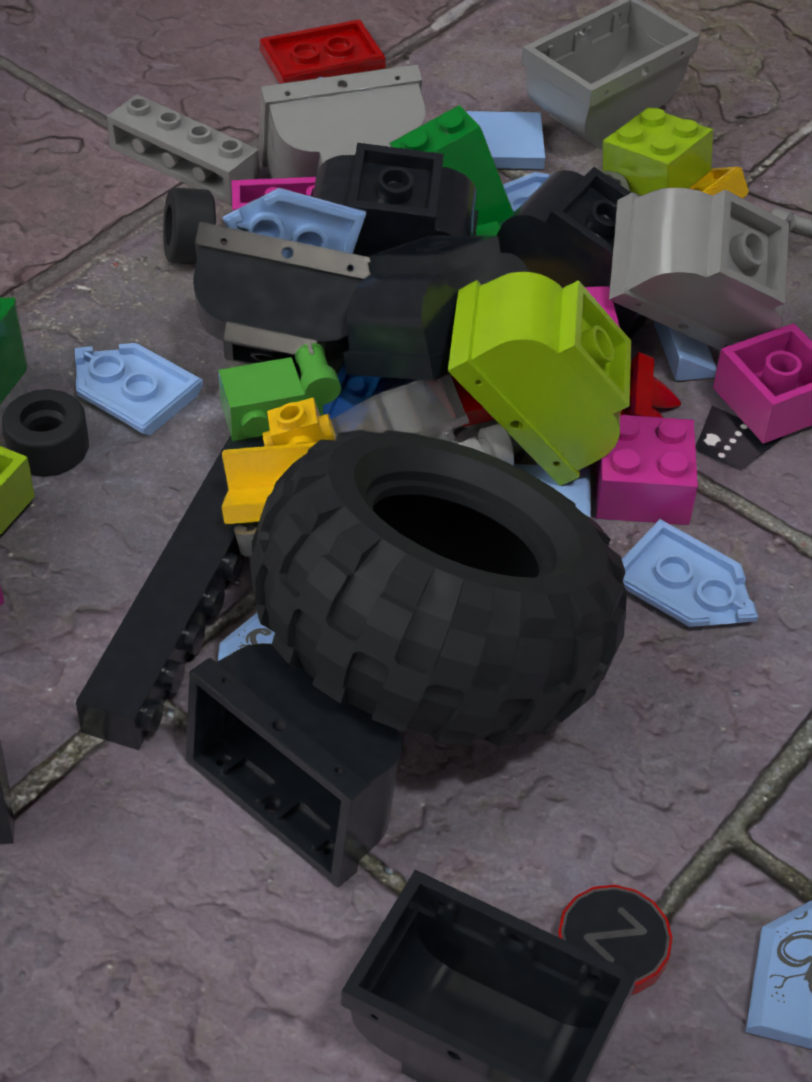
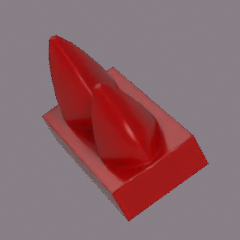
(647, 390)

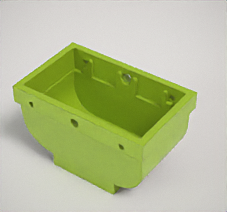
(545, 362)

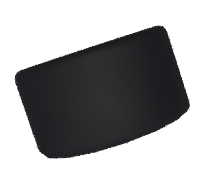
(181, 220)
(47, 429)

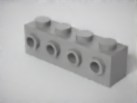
(181, 147)

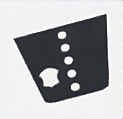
(730, 440)

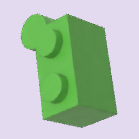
(259, 387)

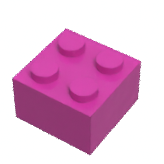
(768, 381)
(649, 472)

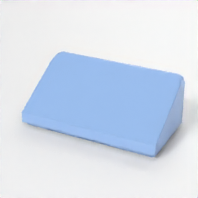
(686, 356)

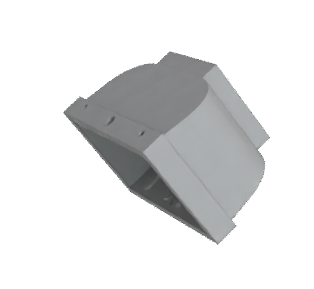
(608, 67)
(319, 120)
(700, 264)

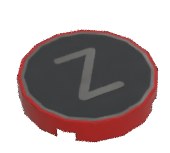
(620, 928)

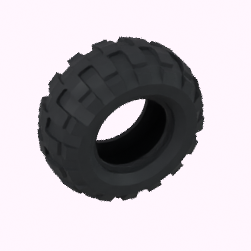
(437, 587)

